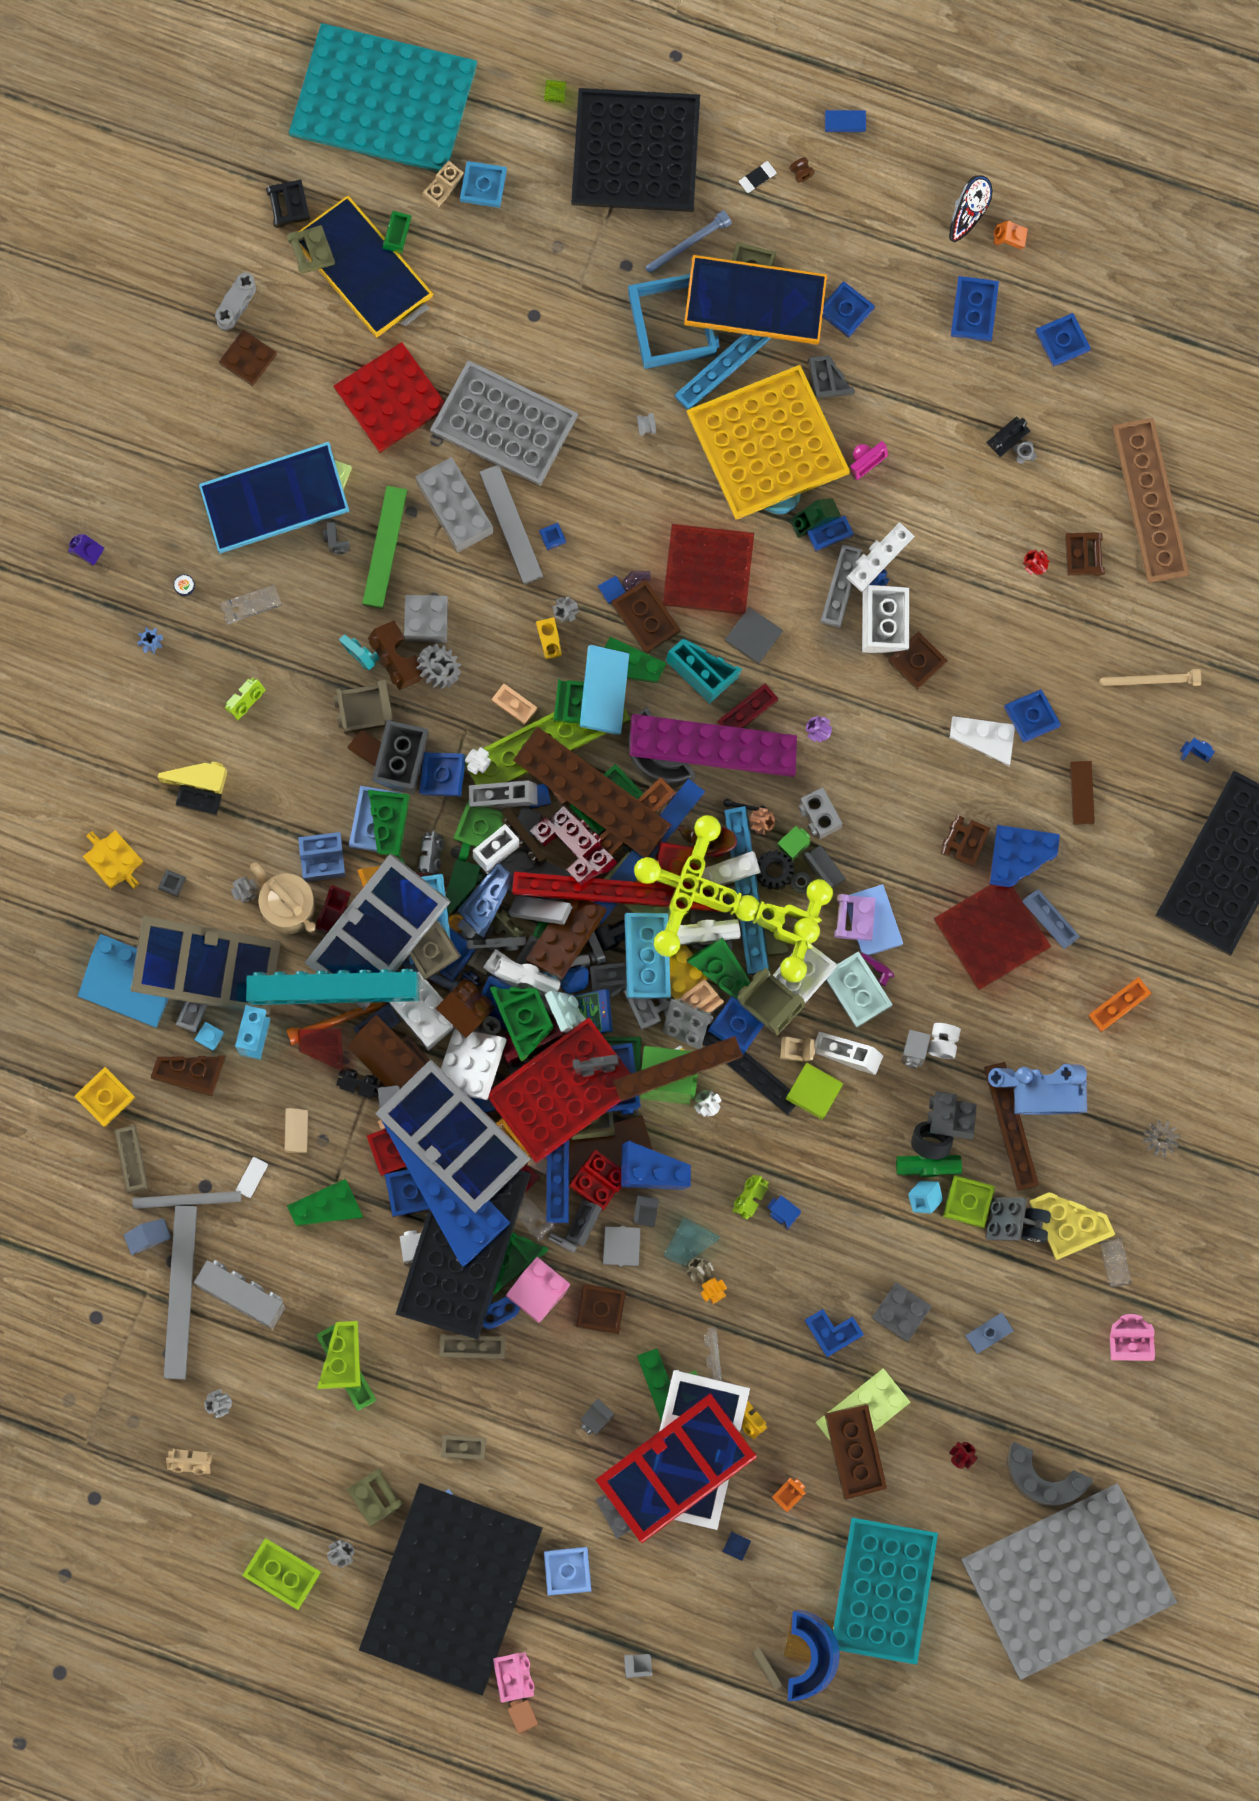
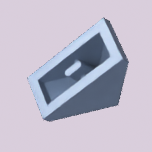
(147, 1236)

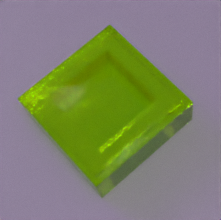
(555, 91)

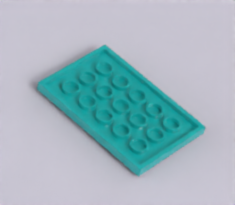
(884, 1590)

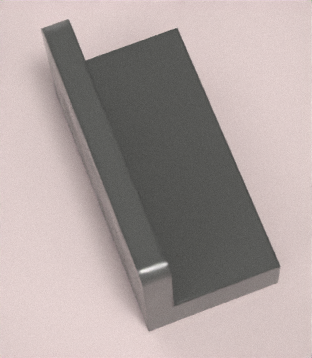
(823, 867)

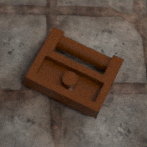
(1078, 554)

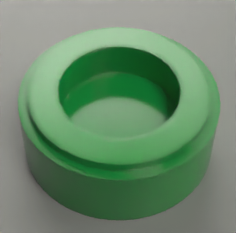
(464, 852)

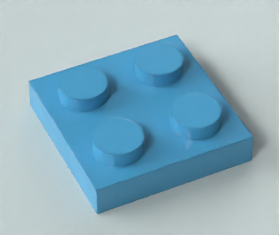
(483, 184)

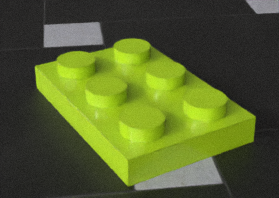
(281, 1574)

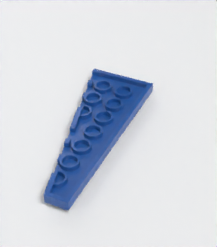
(463, 1228)

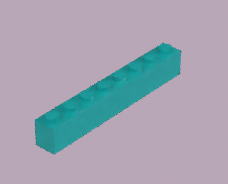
(333, 988)

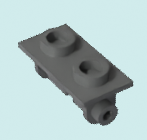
(433, 844)

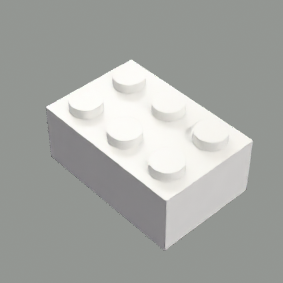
(422, 1017)

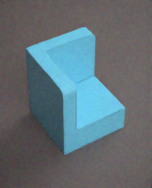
(925, 1196)

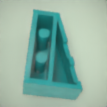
(701, 670)

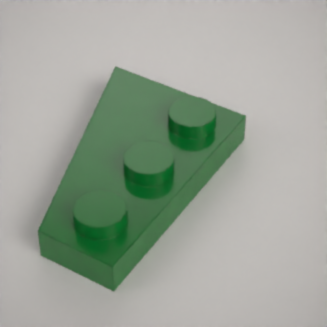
(640, 665)

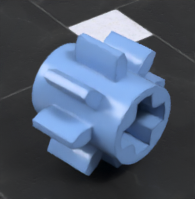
(155, 639)

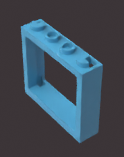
(659, 286)

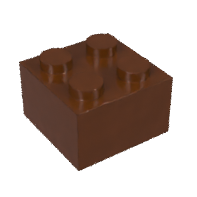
(465, 1007)

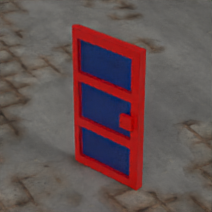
(676, 1468)

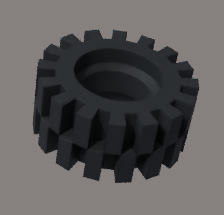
(784, 861)

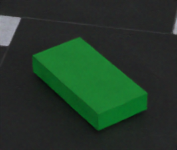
(397, 231)

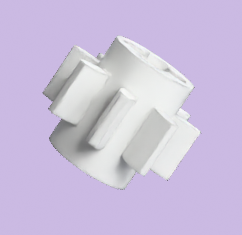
(478, 760)
(707, 1103)

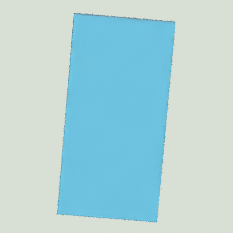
(604, 690)

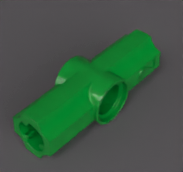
(928, 1167)

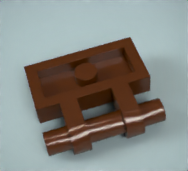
(971, 843)

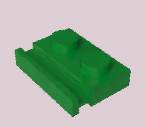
(568, 701)

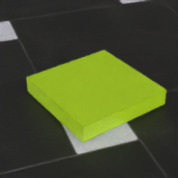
(814, 1091)
(968, 1201)

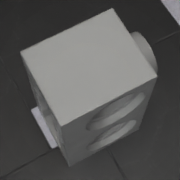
(825, 811)
(915, 1049)

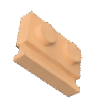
(703, 997)

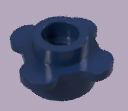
(472, 977)

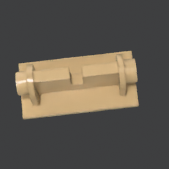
(198, 1464)

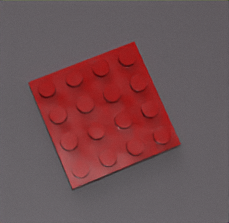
(390, 397)

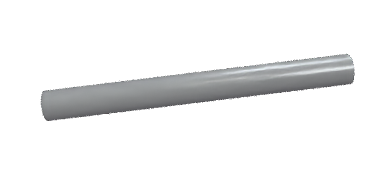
(188, 1199)

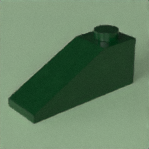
(462, 884)

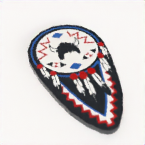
(970, 206)

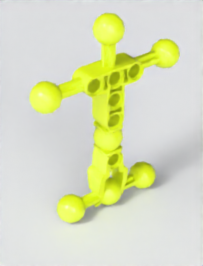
(745, 907)

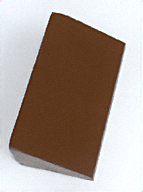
(365, 747)

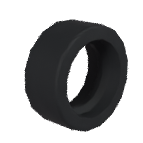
(929, 1149)

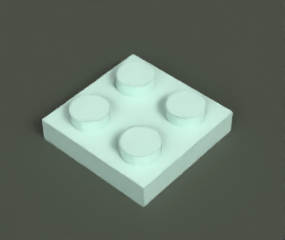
(565, 1010)

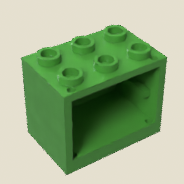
(676, 1092)

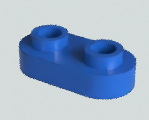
(500, 1314)

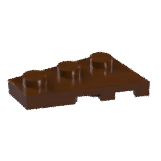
(191, 1073)

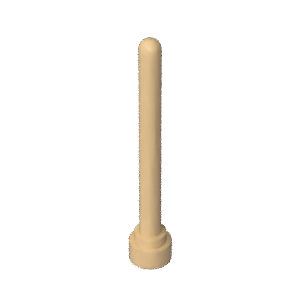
(1192, 677)

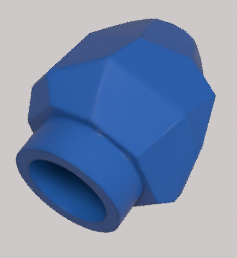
(575, 980)

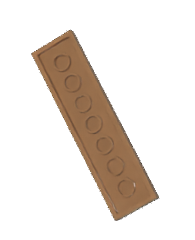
(1150, 500)

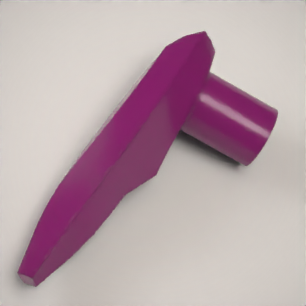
(885, 972)

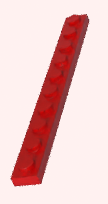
(600, 890)

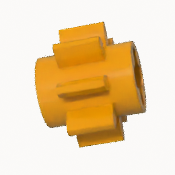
(713, 1290)

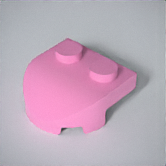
(1132, 1339)

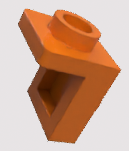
(1010, 234)
(789, 1494)

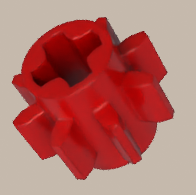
(1036, 562)

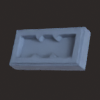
(989, 1333)

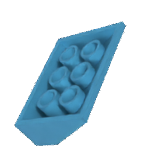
(109, 983)

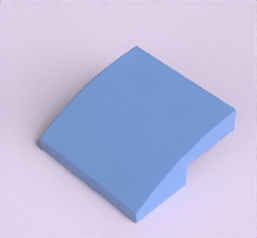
(321, 857)

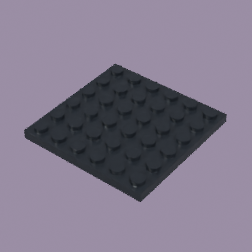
(635, 150)

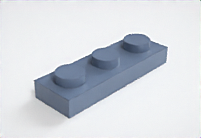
(1051, 918)

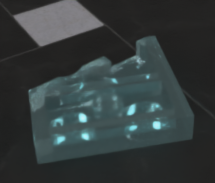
(689, 1242)

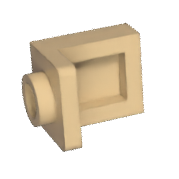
(797, 1049)

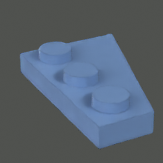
(486, 898)

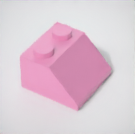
(538, 1290)

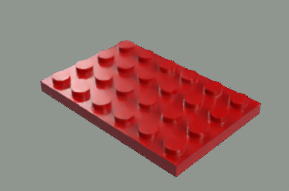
(549, 1101)

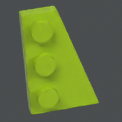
(343, 1358)

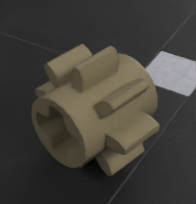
(700, 1270)

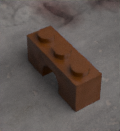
(402, 670)

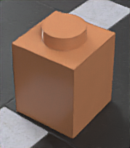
(522, 1715)

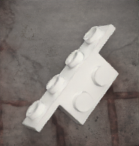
(880, 556)

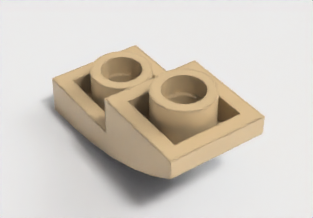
(443, 185)

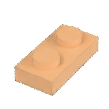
(514, 704)

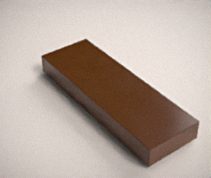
(1082, 792)

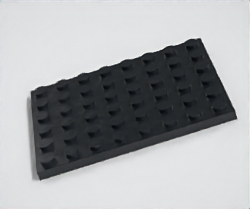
(450, 1589)

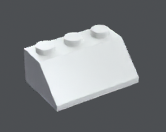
(885, 619)

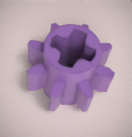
(818, 729)

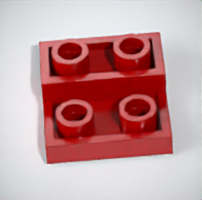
(597, 1180)

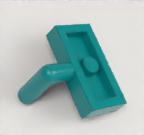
(362, 655)

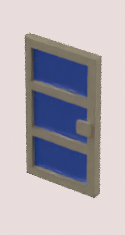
(200, 963)

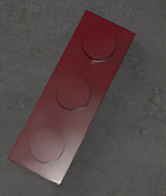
(749, 708)

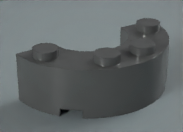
(652, 769)
(1035, 1488)

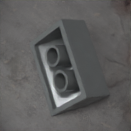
(401, 756)

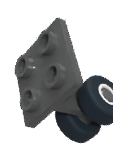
(1008, 1218)

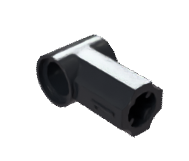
(611, 935)

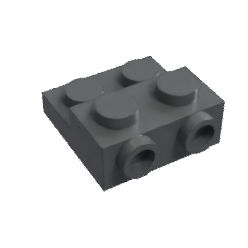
(951, 1116)

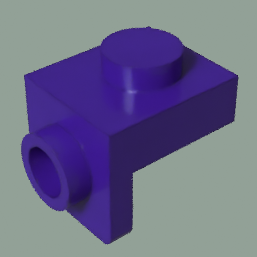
(85, 548)

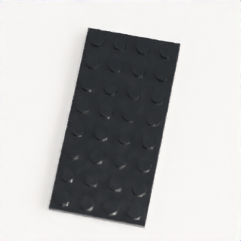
(1220, 876)
(443, 1290)

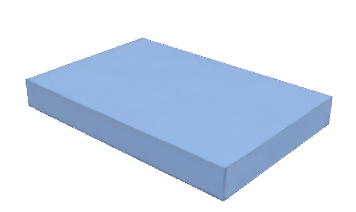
(363, 827)
(885, 929)

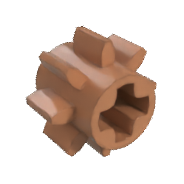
(762, 821)

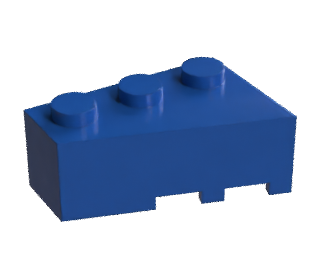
(652, 1170)

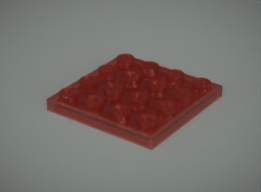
(708, 569)
(992, 934)

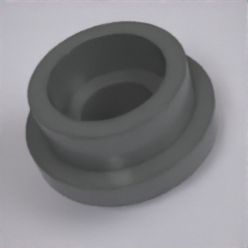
(798, 888)

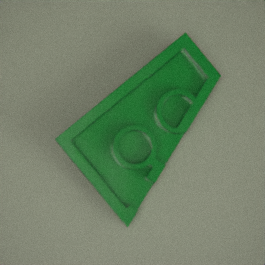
(389, 820)
(721, 967)
(326, 1205)

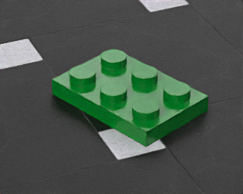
(622, 780)

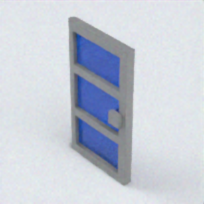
(380, 923)
(453, 1136)

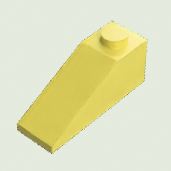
(200, 776)

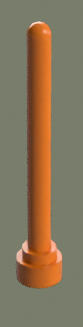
(293, 1032)

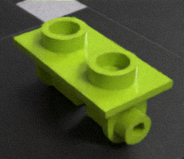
(251, 691)
(754, 1187)

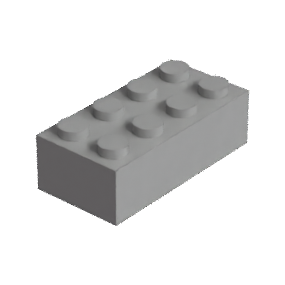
(454, 504)
(239, 1294)

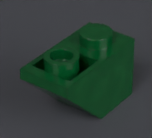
(814, 515)

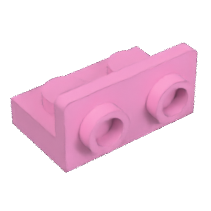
(513, 1677)

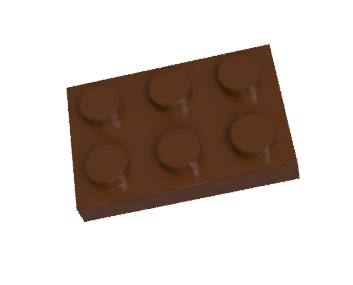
(645, 616)

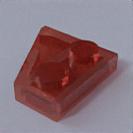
(322, 1045)

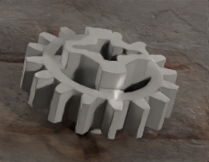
(438, 666)

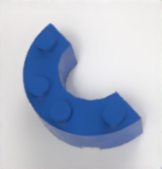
(823, 1655)

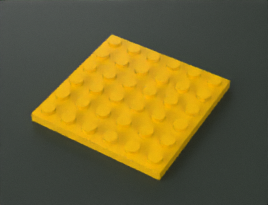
(767, 442)

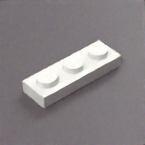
(732, 869)

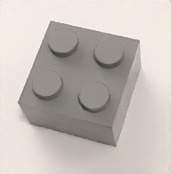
(426, 618)

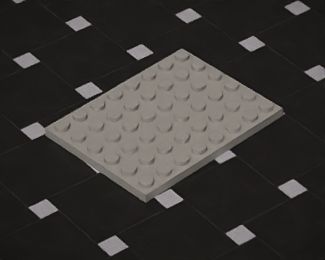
(1068, 1581)

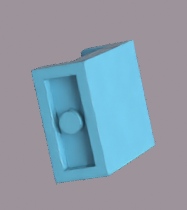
(252, 1032)

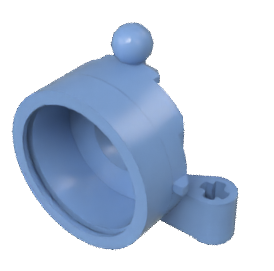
(1045, 1094)

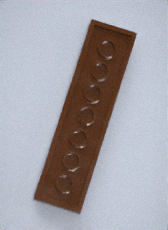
(592, 792)

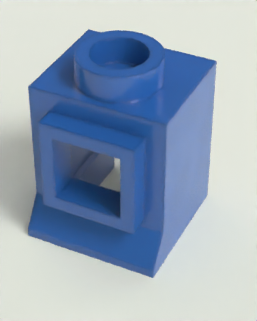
(783, 1211)

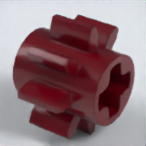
(963, 1455)

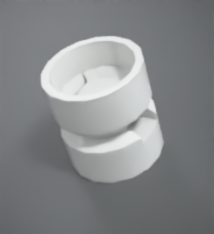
(943, 1048)

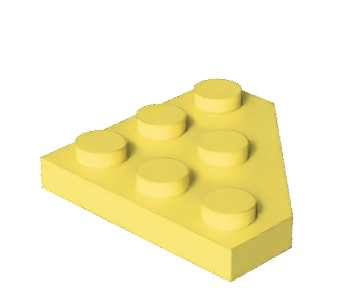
(1071, 1225)

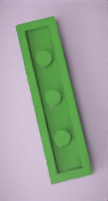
(360, 1396)

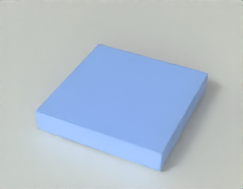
(567, 1571)

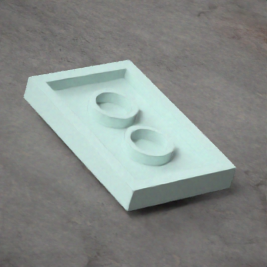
(858, 990)

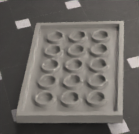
(504, 423)

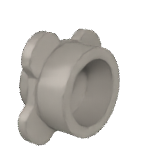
(1025, 446)

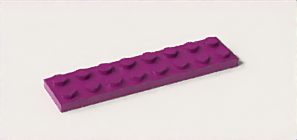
(713, 745)

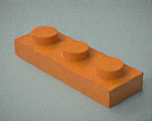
(1119, 1004)

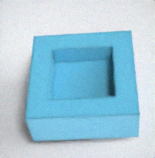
(209, 1036)

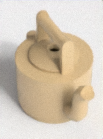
(299, 901)

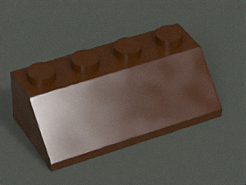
(385, 1054)

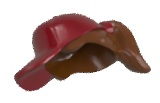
(725, 842)

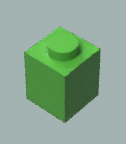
(794, 842)

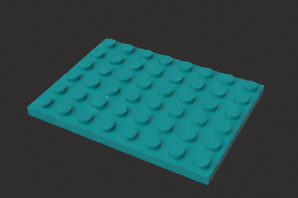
(383, 98)

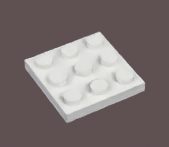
(473, 1062)

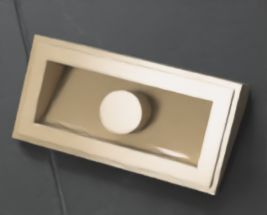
(296, 1130)

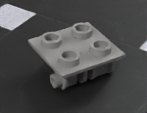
(686, 1023)

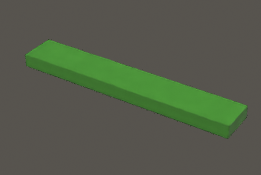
(384, 547)

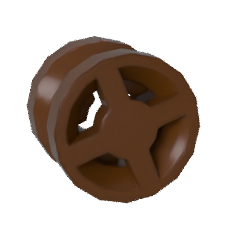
(801, 169)

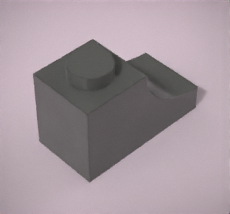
(596, 1418)

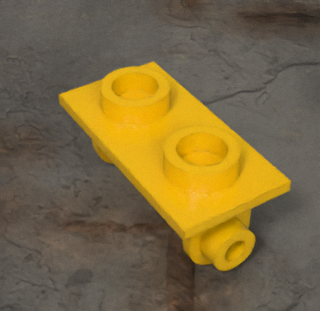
(753, 1424)

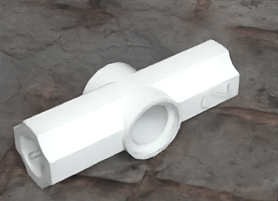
(708, 931)
(526, 976)

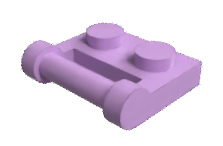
(861, 919)

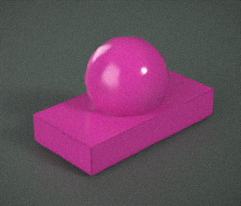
(867, 458)

